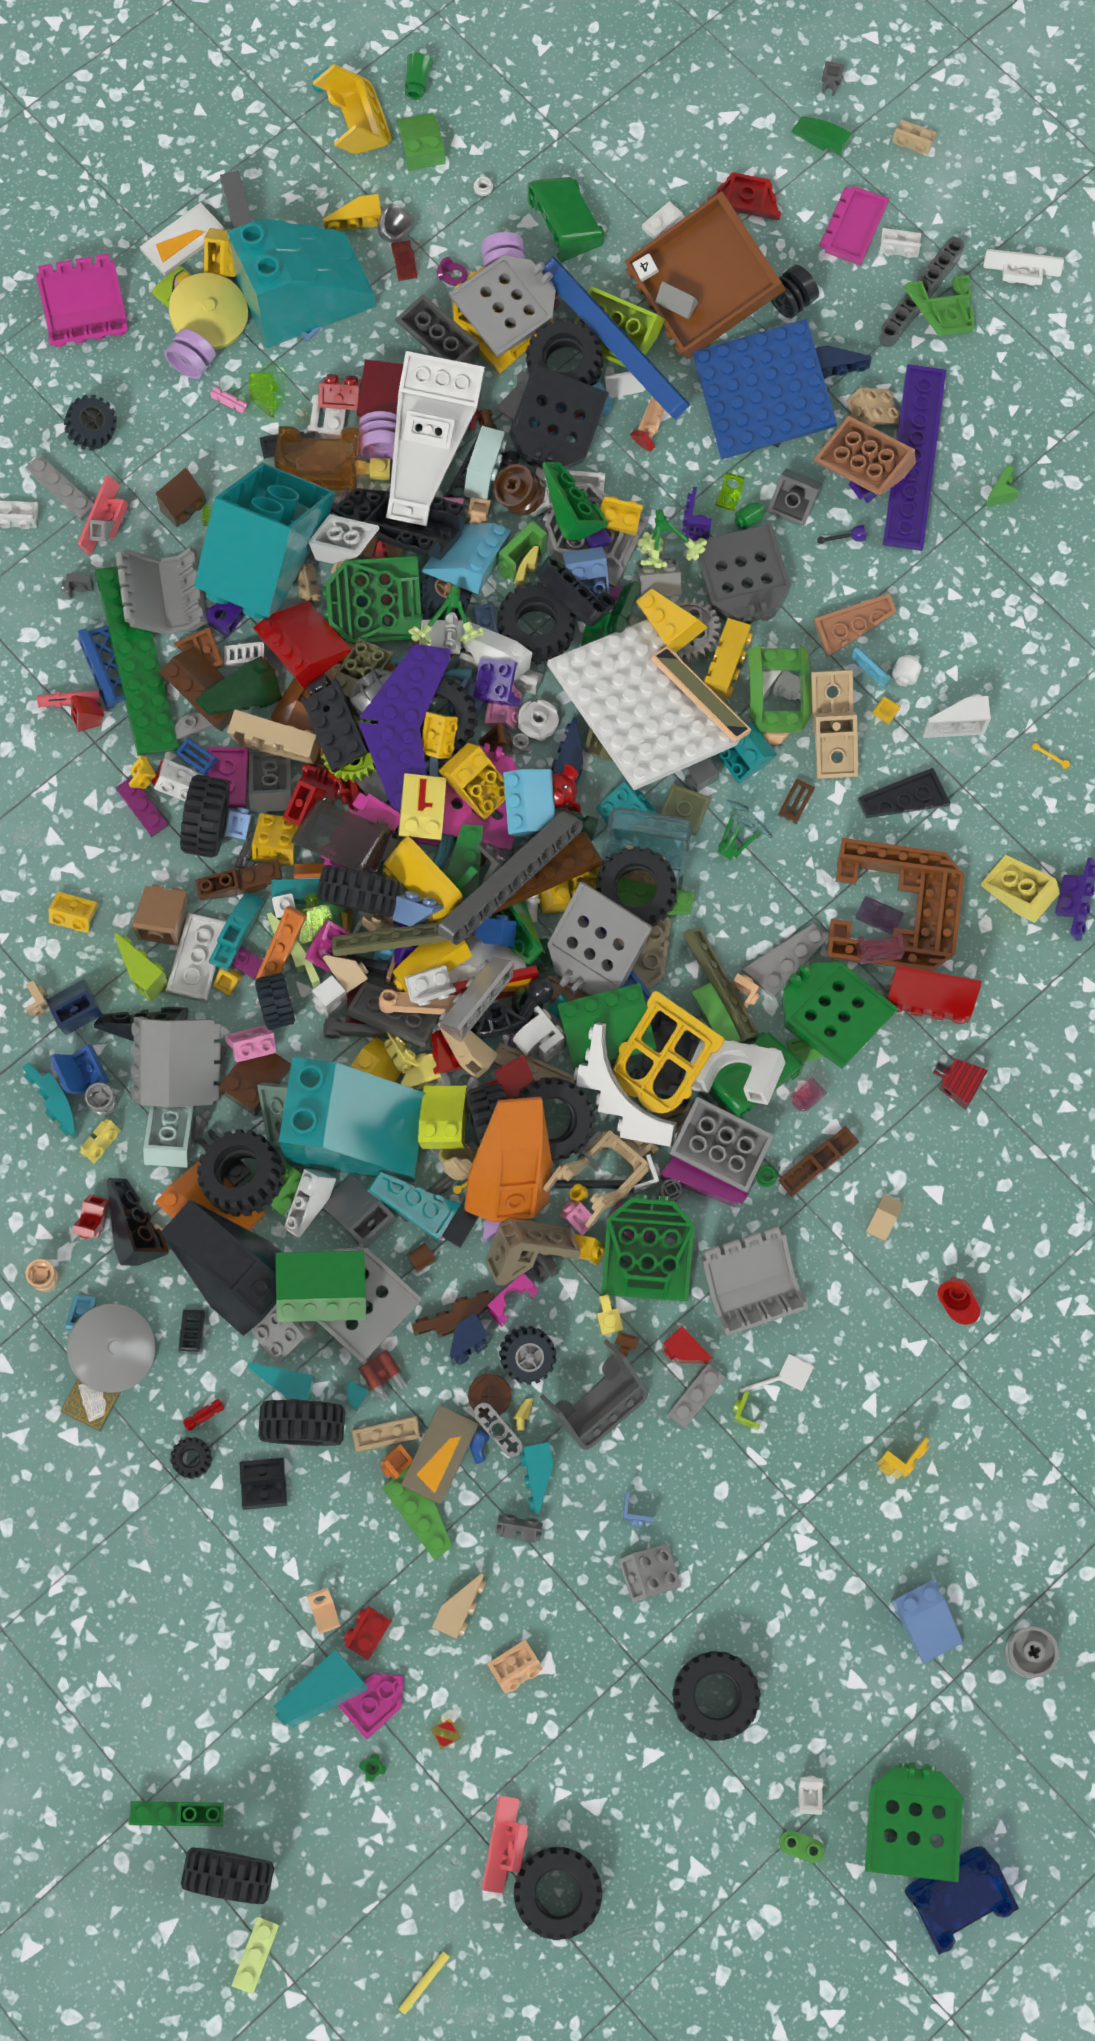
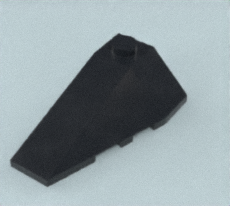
(121, 1022)
(133, 1233)

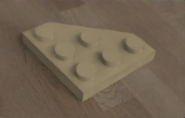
(652, 959)

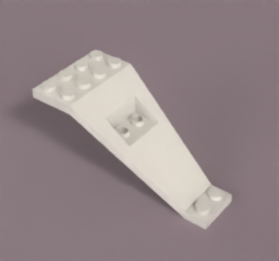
(436, 396)

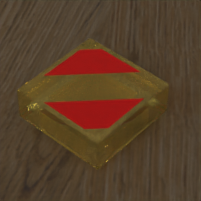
(445, 1733)

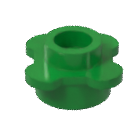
(366, 1767)

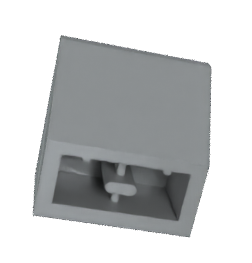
(662, 580)

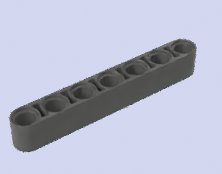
(935, 270)

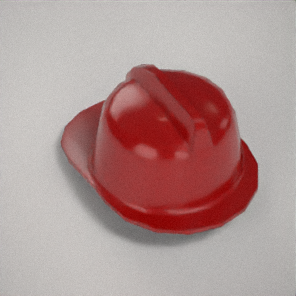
(959, 1301)

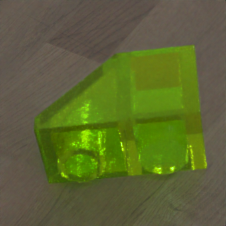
(262, 391)

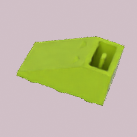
(146, 976)

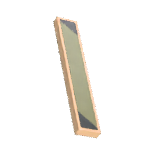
(701, 694)

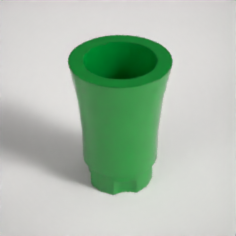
(417, 74)

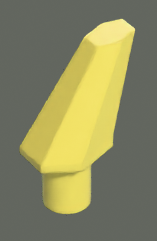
(523, 1414)

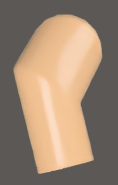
(775, 738)

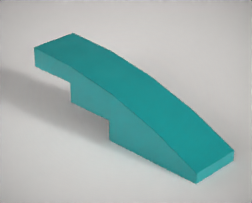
(296, 887)

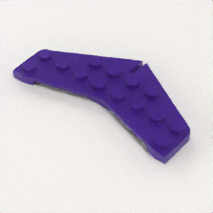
(400, 710)

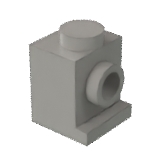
(788, 686)

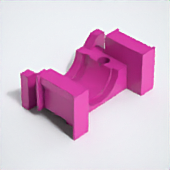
(498, 1306)

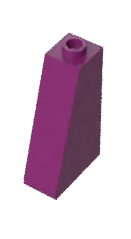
(702, 1182)

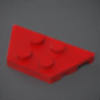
(750, 195)

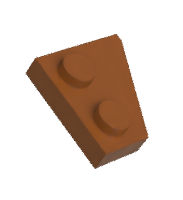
(205, 643)

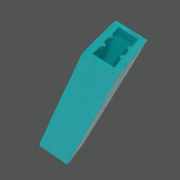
(320, 1690)

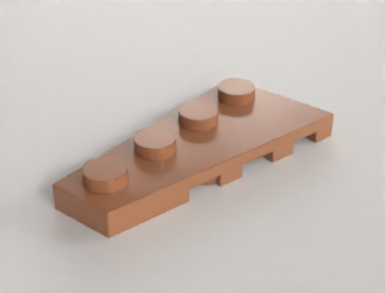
(850, 623)

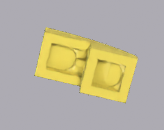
(527, 565)

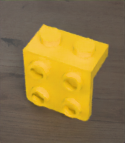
(893, 1466)

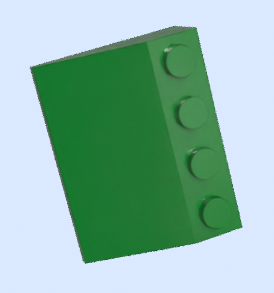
(617, 1008)
(320, 1286)

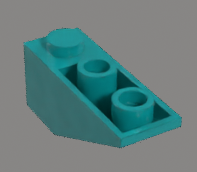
(539, 1468)

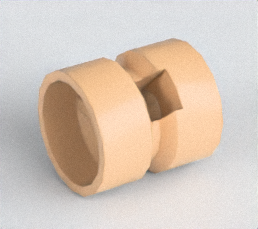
(42, 1275)

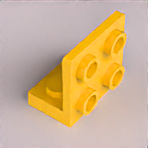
(274, 839)

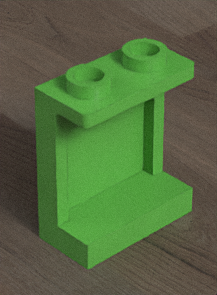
(518, 548)

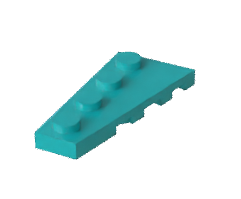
(421, 1208)

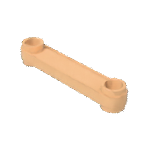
(400, 1002)

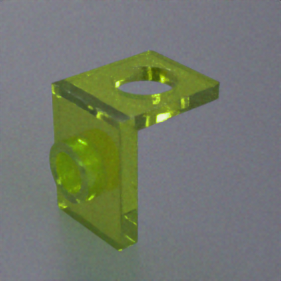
(730, 496)

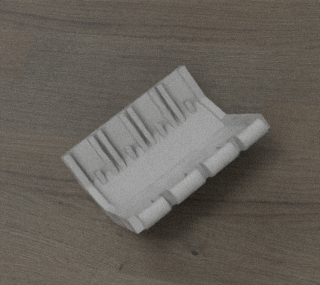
(161, 592)
(175, 1062)
(752, 1281)

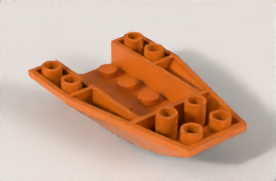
(511, 1163)

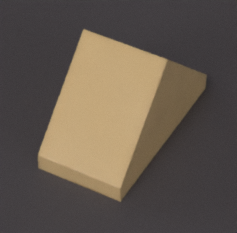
(884, 1217)

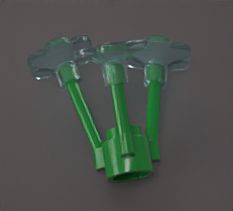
(726, 846)

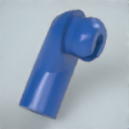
(476, 1445)

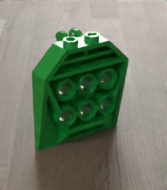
(343, 593)
(816, 985)
(655, 1283)
(927, 1789)

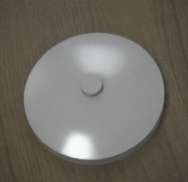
(110, 1348)

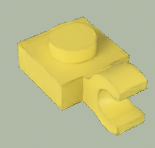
(377, 468)
(608, 1319)

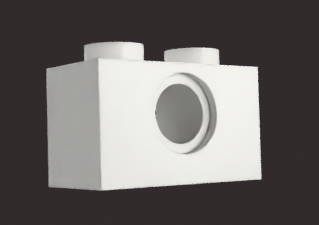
(329, 997)

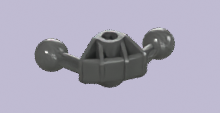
(366, 689)

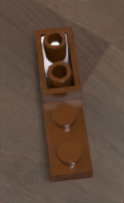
(238, 882)
(462, 1309)

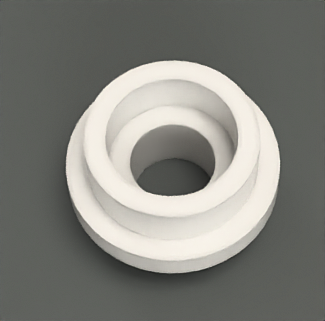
(483, 182)

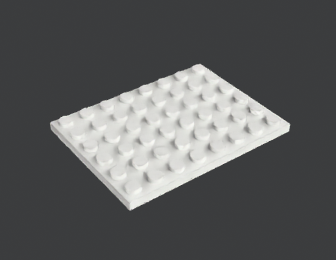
(636, 707)

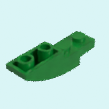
(176, 1813)

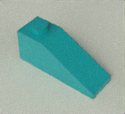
(287, 1383)

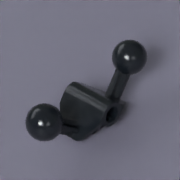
(502, 1021)

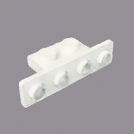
(1023, 266)

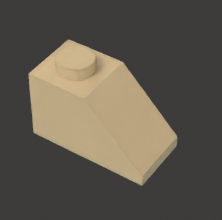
(346, 971)

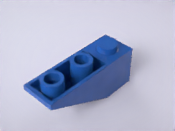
(497, 931)

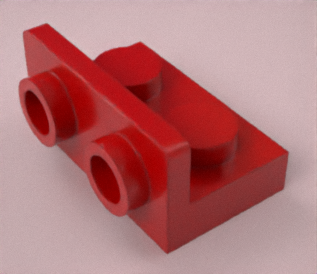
(367, 1633)

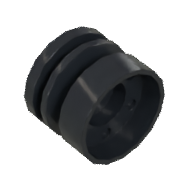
(799, 292)

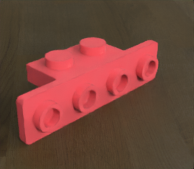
(104, 508)
(505, 1845)

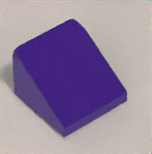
(599, 539)

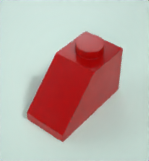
(85, 712)
(302, 801)
(685, 1349)

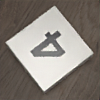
(645, 267)

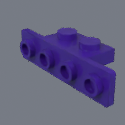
(1076, 897)

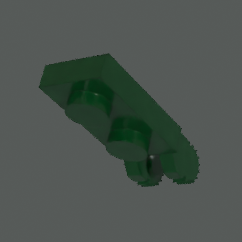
(623, 608)

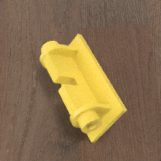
(405, 1058)
(106, 1134)

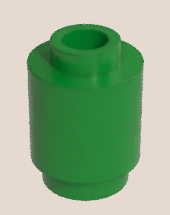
(749, 515)

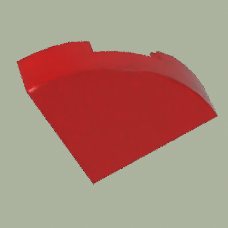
(643, 439)

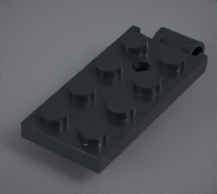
(334, 729)

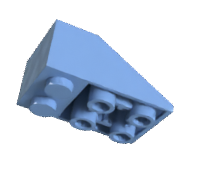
(589, 567)

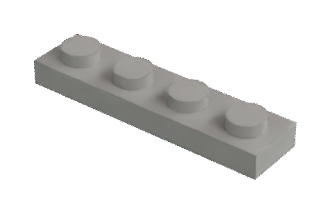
(60, 487)

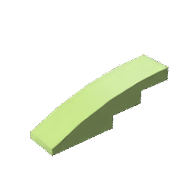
(298, 955)

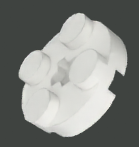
(535, 729)

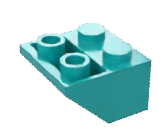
(748, 755)

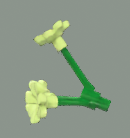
(653, 542)
(451, 601)

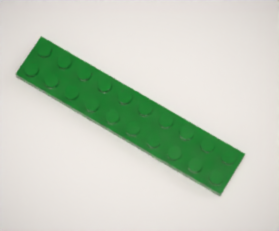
(138, 672)

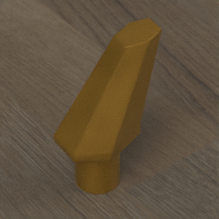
(346, 919)

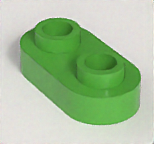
(802, 1846)

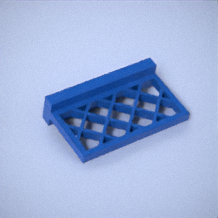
(97, 664)

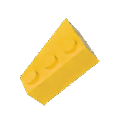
(669, 620)

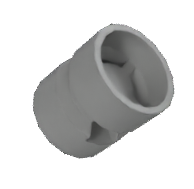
(100, 1099)

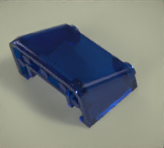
(951, 1906)

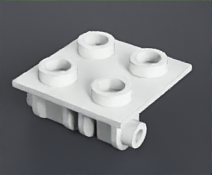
(446, 633)

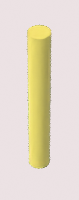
(424, 1982)

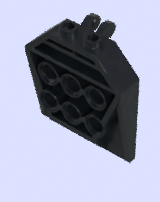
(575, 397)

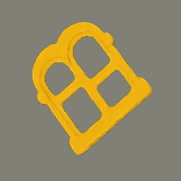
(644, 1087)

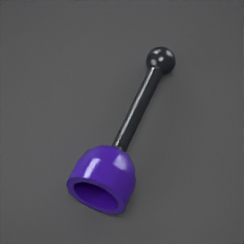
(857, 534)

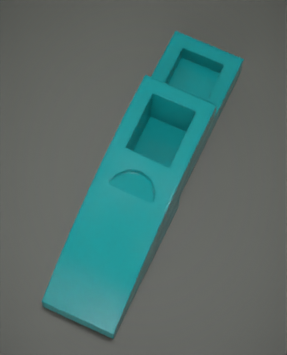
(235, 930)
(58, 1104)

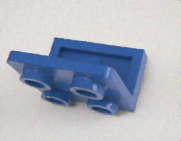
(79, 1070)

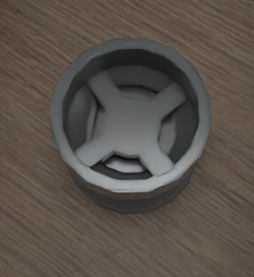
(674, 1190)

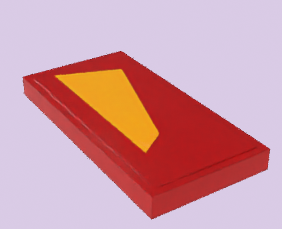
(520, 978)

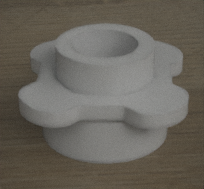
(520, 737)

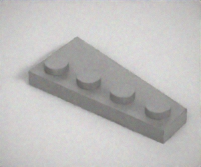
(775, 967)

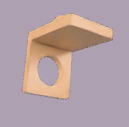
(324, 1611)

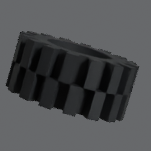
(185, 1445)

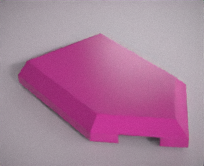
(375, 1705)

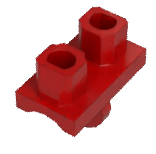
(348, 793)

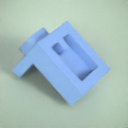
(239, 823)

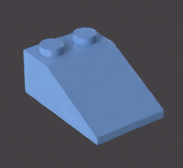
(927, 1621)

